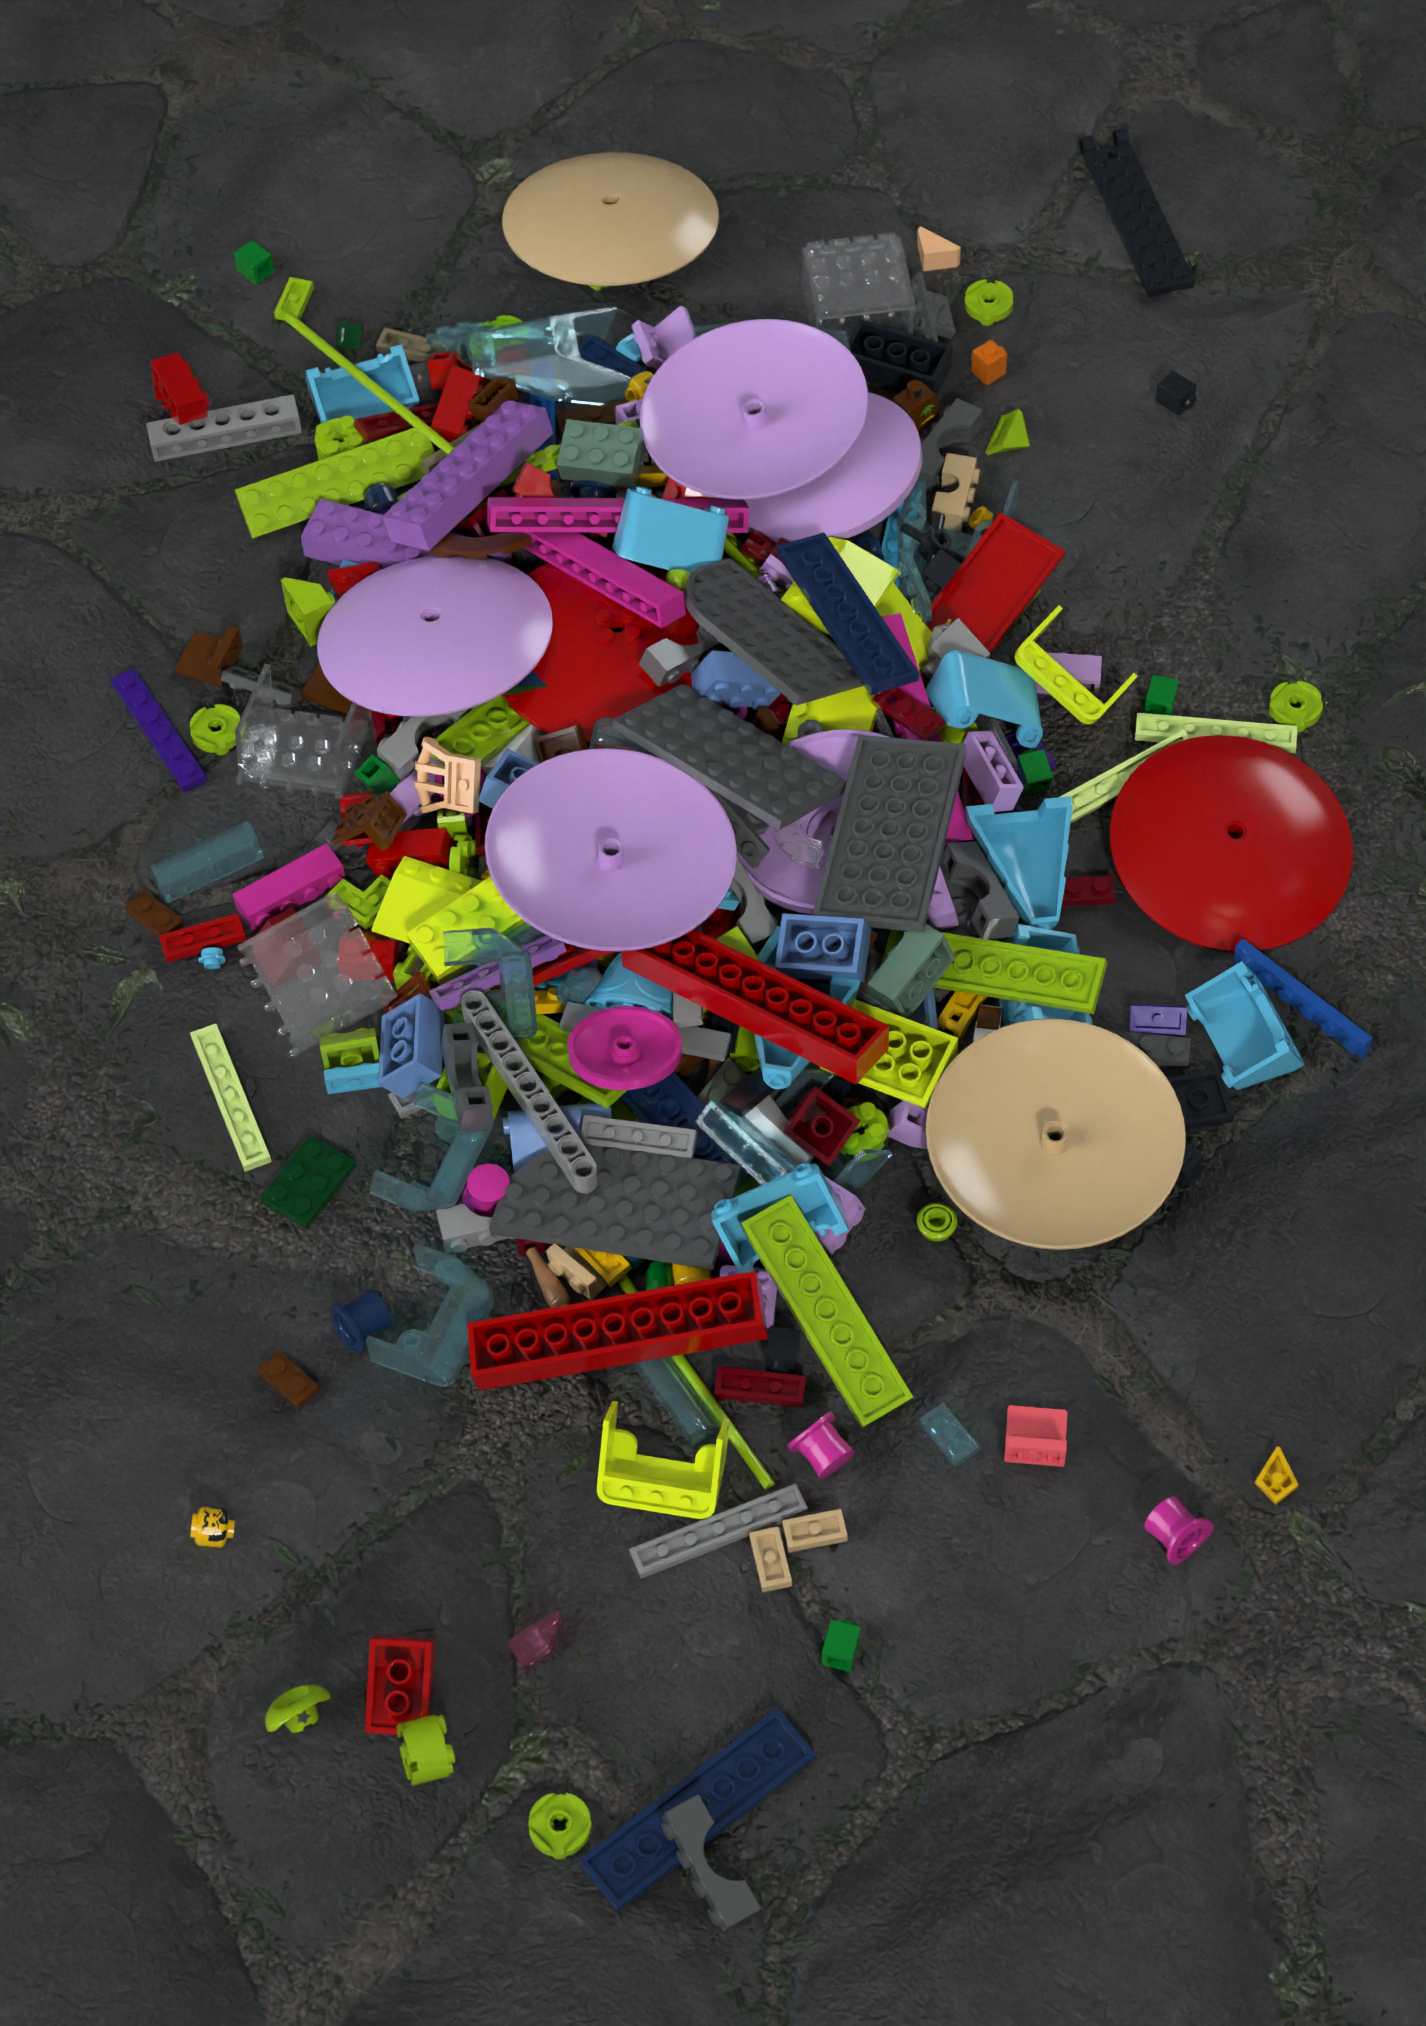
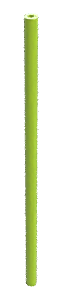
(369, 383)
(713, 1406)

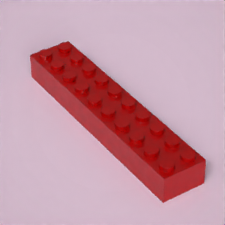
(765, 1002)
(617, 1330)

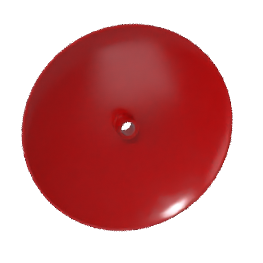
(1217, 889)

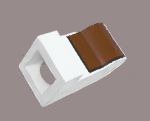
(988, 1020)

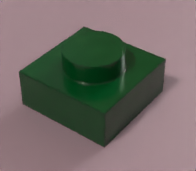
(349, 335)

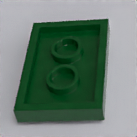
(308, 1182)

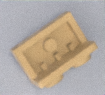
(575, 1270)

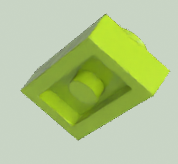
(294, 298)

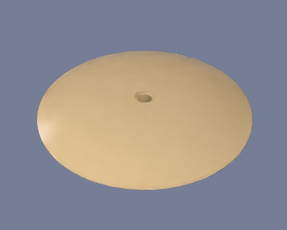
(610, 219)
(1067, 1081)

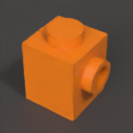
(989, 362)

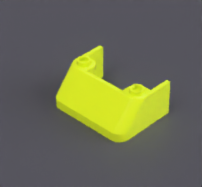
(1059, 682)
(657, 1482)

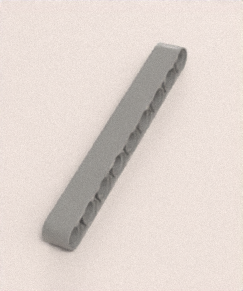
(530, 1101)

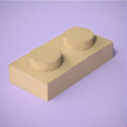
(814, 1530)
(770, 1559)

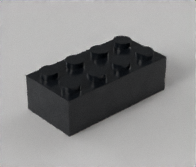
(896, 357)

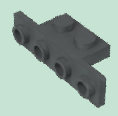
(932, 312)
(746, 831)

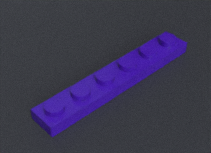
(158, 730)

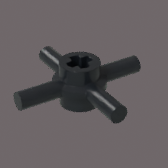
(933, 540)

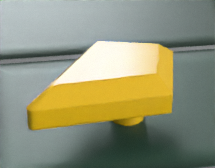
(1276, 1477)

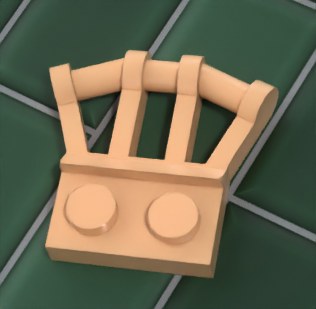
(461, 779)

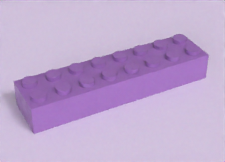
(467, 475)
(359, 536)

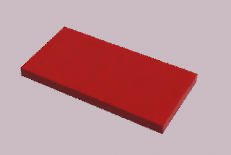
(996, 581)

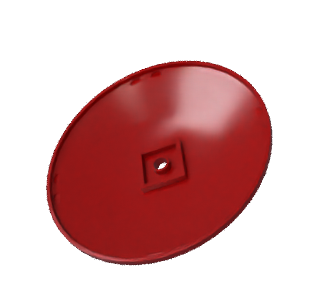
(586, 663)

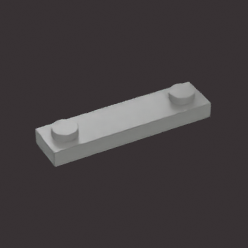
(638, 1136)

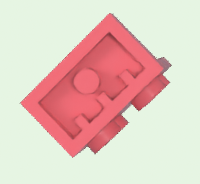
(1036, 1436)

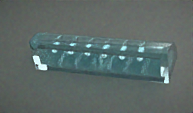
(207, 862)
(744, 1143)
(678, 1400)

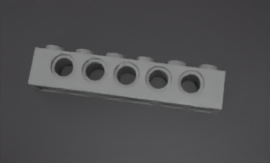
(225, 428)

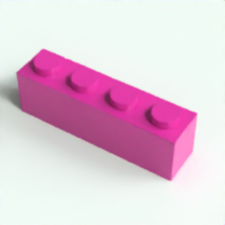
(289, 886)

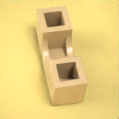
(958, 476)

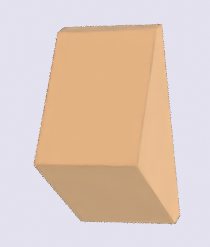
(936, 251)

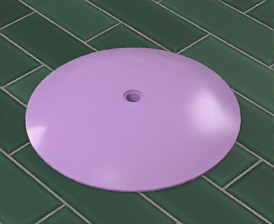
(754, 409)
(434, 635)
(610, 849)

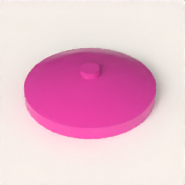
(625, 1048)

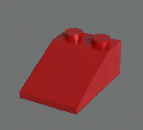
(398, 1681)

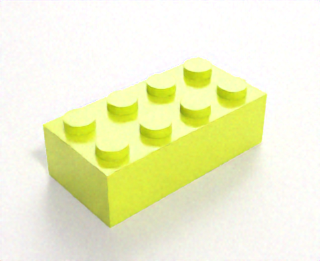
(473, 910)

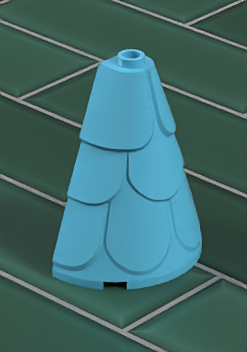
(1027, 855)
(627, 988)
(782, 1066)

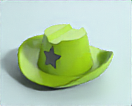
(296, 1708)

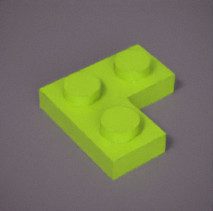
(363, 904)

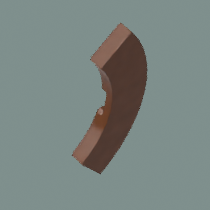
(478, 547)

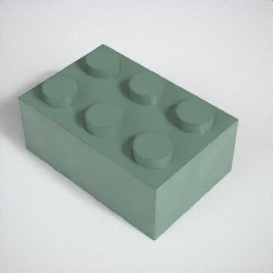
(601, 453)
(911, 971)

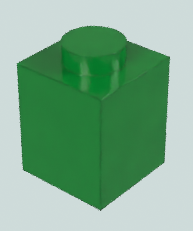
(253, 262)
(1161, 695)
(1034, 771)
(377, 776)
(841, 1644)

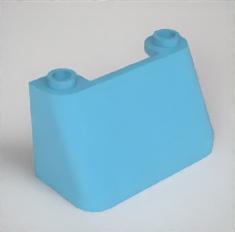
(340, 394)
(669, 532)
(978, 685)
(1016, 1011)
(1244, 1028)
(809, 1191)

